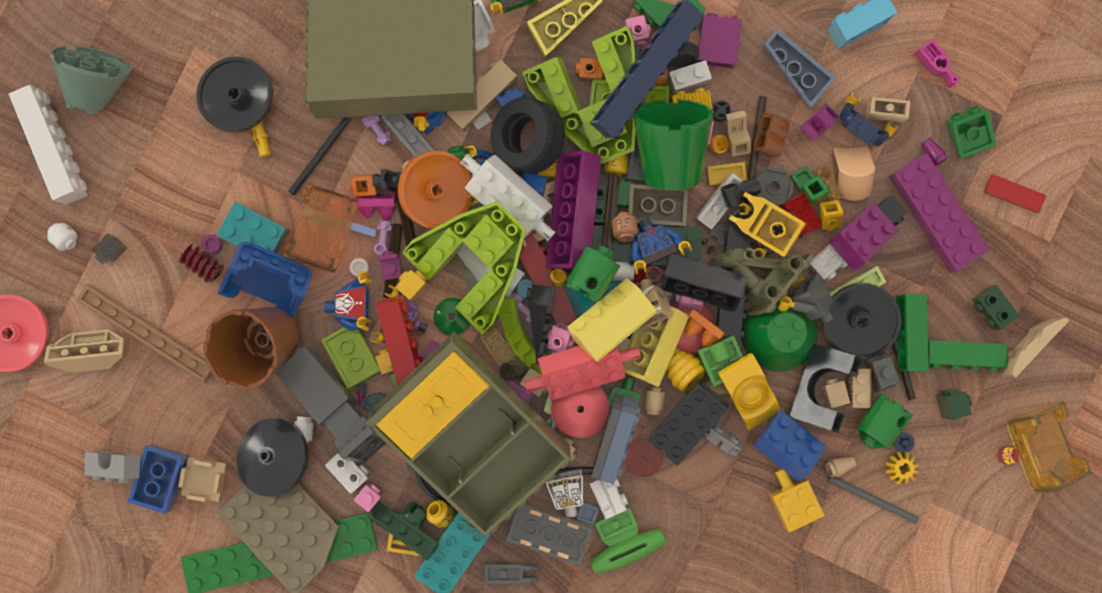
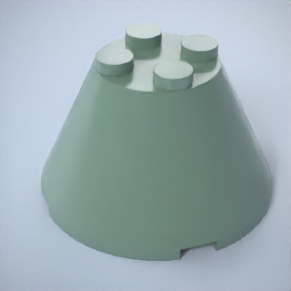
(88, 76)

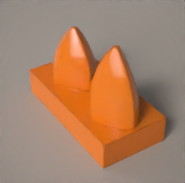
(697, 323)

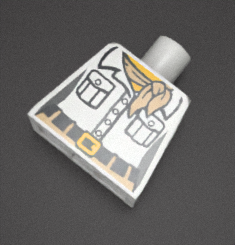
(567, 491)

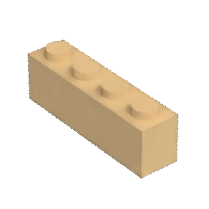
(490, 85)

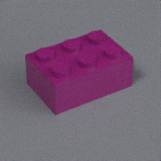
(863, 236)

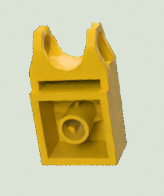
(762, 223)

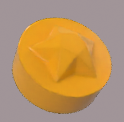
(718, 144)

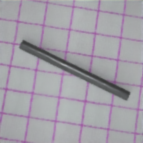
(873, 499)

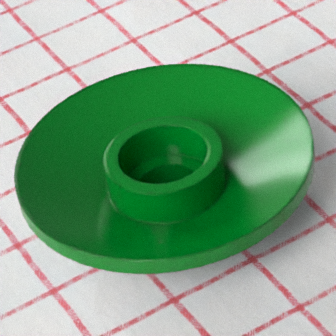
(442, 321)

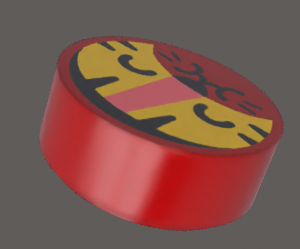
(1008, 455)

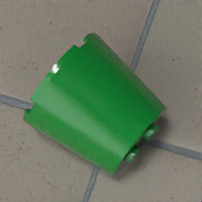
(673, 142)

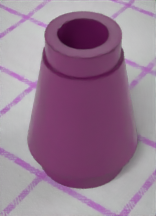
(934, 151)

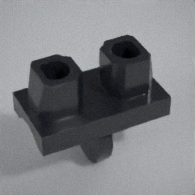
(387, 180)

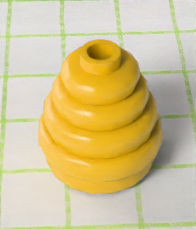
(684, 370)

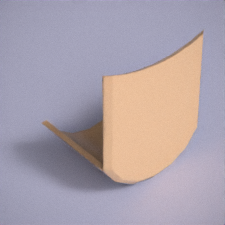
(855, 172)

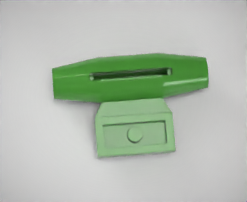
(624, 542)

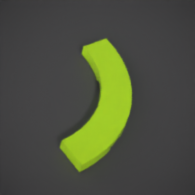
(515, 333)

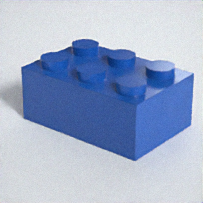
(789, 445)
(158, 478)

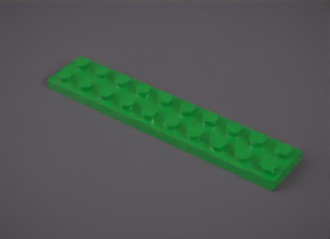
(239, 564)

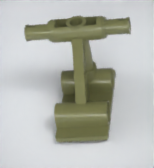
(766, 292)

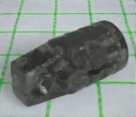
(513, 370)

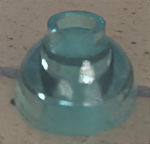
(372, 400)

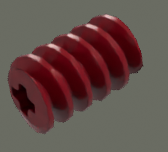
(200, 265)

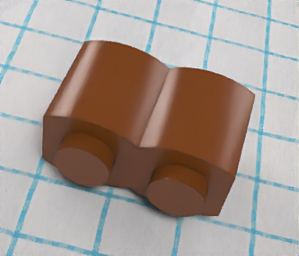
(771, 135)

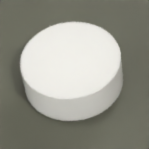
(358, 265)

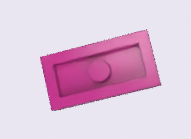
(384, 202)

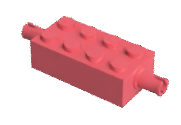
(577, 371)

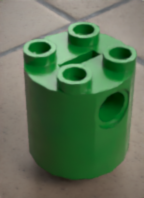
(597, 267)
(883, 423)

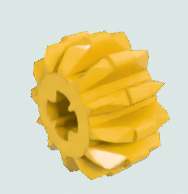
(900, 475)

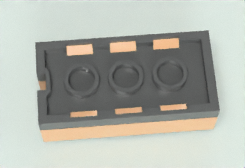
(549, 533)

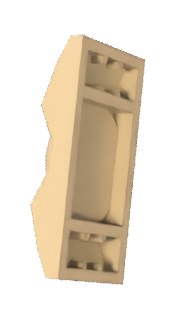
(1031, 345)

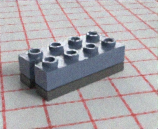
(615, 439)

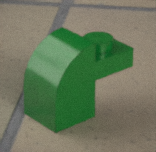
(811, 186)

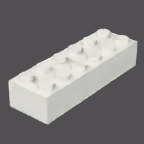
(48, 144)

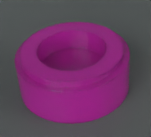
(212, 244)

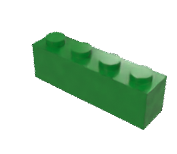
(913, 335)
(967, 354)

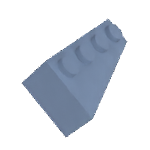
(800, 69)

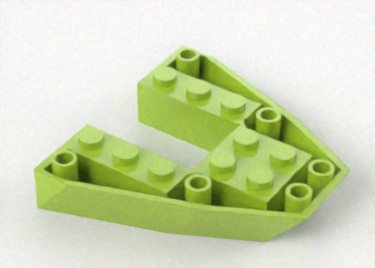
(552, 85)
(493, 238)

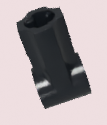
(734, 192)

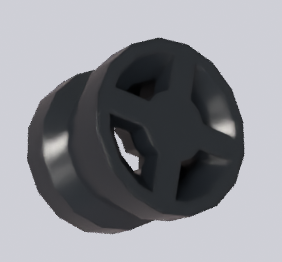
(723, 108)

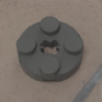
(784, 182)

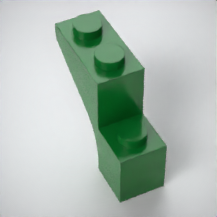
(657, 10)

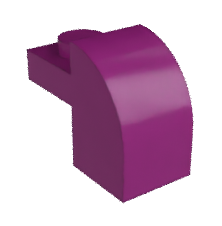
(819, 122)

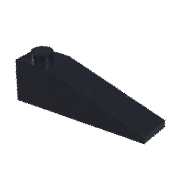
(540, 309)

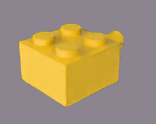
(795, 502)

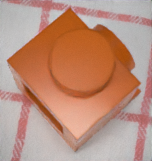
(594, 74)
(358, 187)

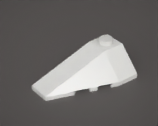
(479, 269)

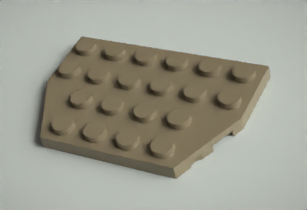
(284, 532)

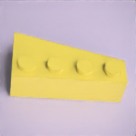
(558, 22)

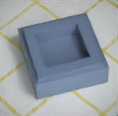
(587, 513)

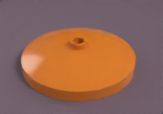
(449, 181)

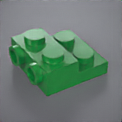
(971, 131)

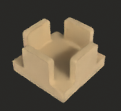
(202, 479)

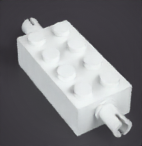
(499, 183)

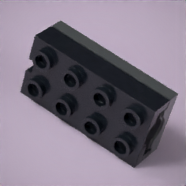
(688, 422)

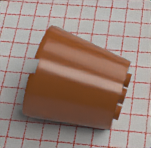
(249, 345)

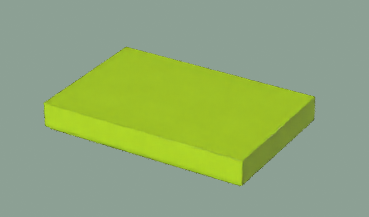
(351, 356)

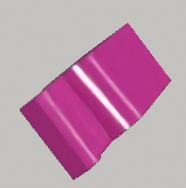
(931, 55)

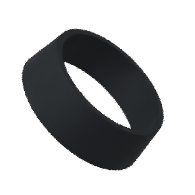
(689, 57)

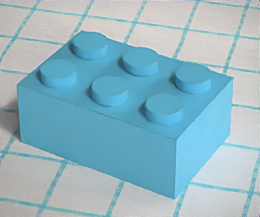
(860, 21)

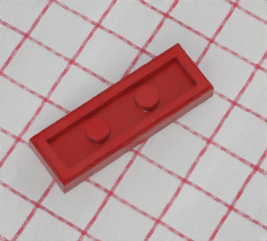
(1015, 193)

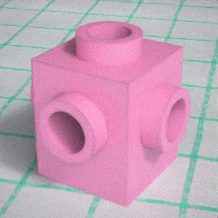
(639, 25)
(560, 338)

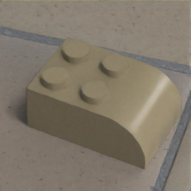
(660, 205)

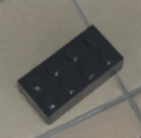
(704, 282)

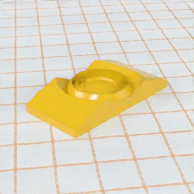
(749, 391)

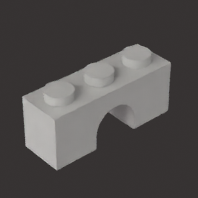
(112, 466)

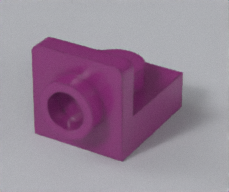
(390, 265)

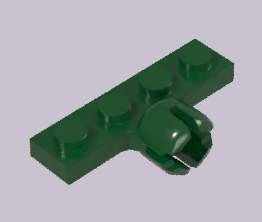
(405, 527)

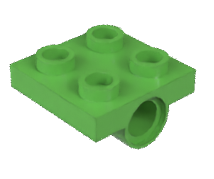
(718, 357)

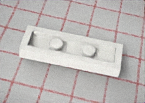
(715, 207)

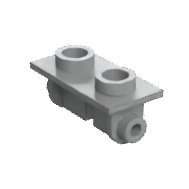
(731, 443)

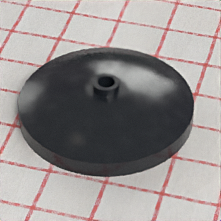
(219, 92)
(878, 327)
(272, 457)

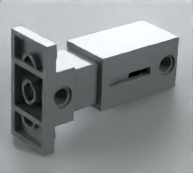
(330, 404)

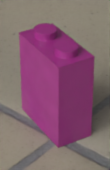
(719, 40)

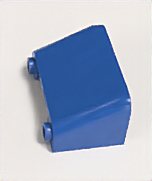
(266, 277)

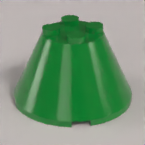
(779, 338)

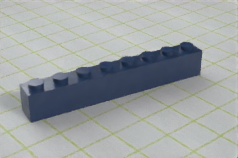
(646, 69)

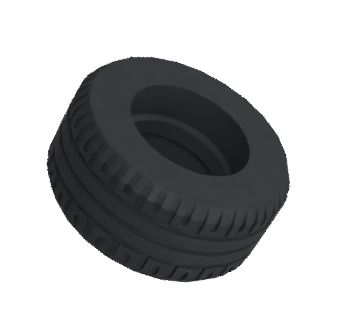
(508, 127)

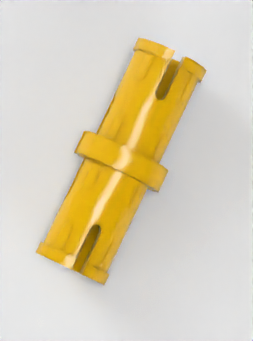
(260, 138)

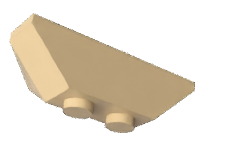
(85, 351)

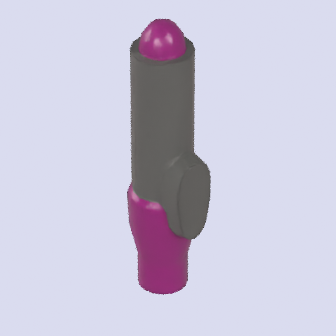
(361, 392)

